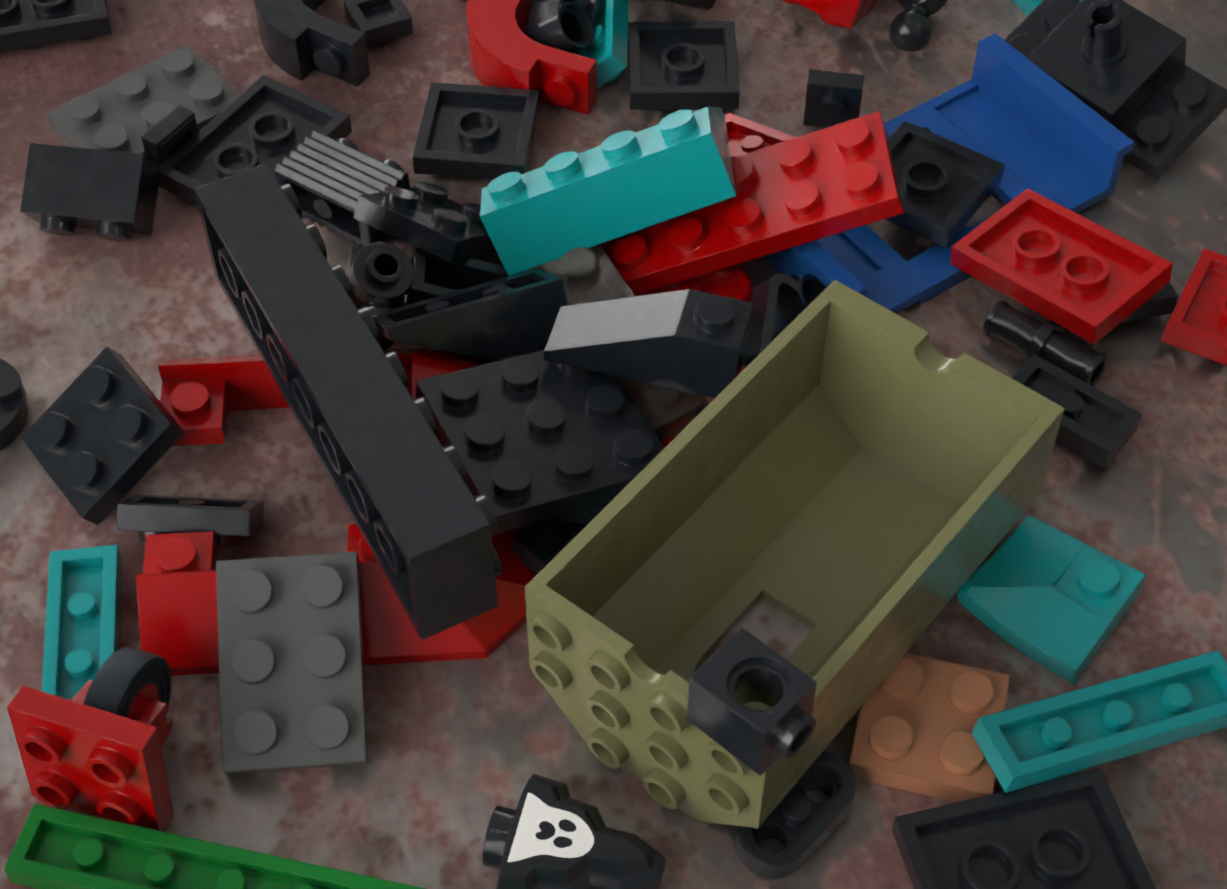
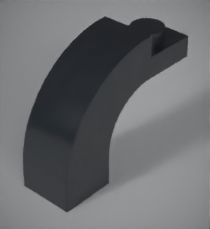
(307, 41)

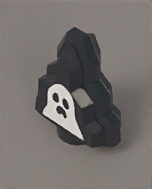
(565, 845)

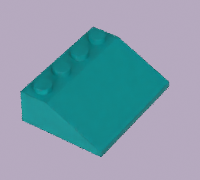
(609, 189)

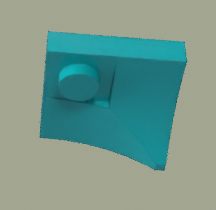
(1051, 596)

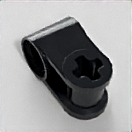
(562, 23)

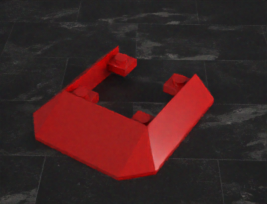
(180, 568)

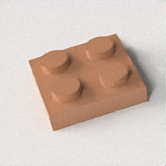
(920, 729)

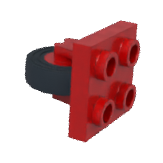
(103, 744)

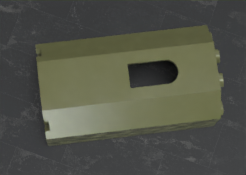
(831, 479)

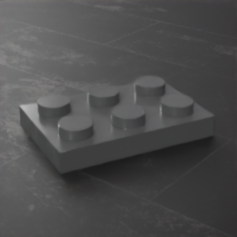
(135, 102)
(291, 663)

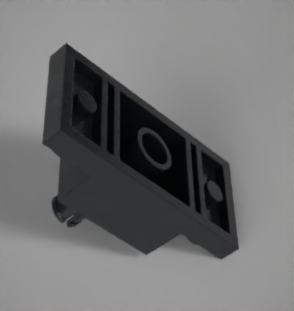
(1125, 72)

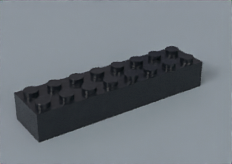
(352, 402)

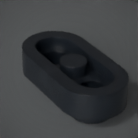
(799, 821)

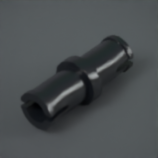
(1044, 340)

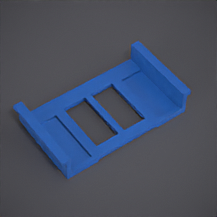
(1007, 114)

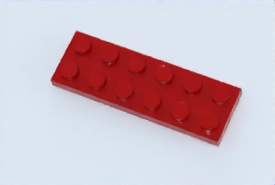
(781, 201)

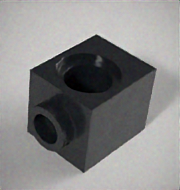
(745, 673)

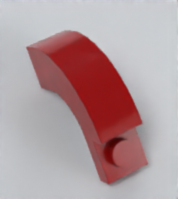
(510, 59)

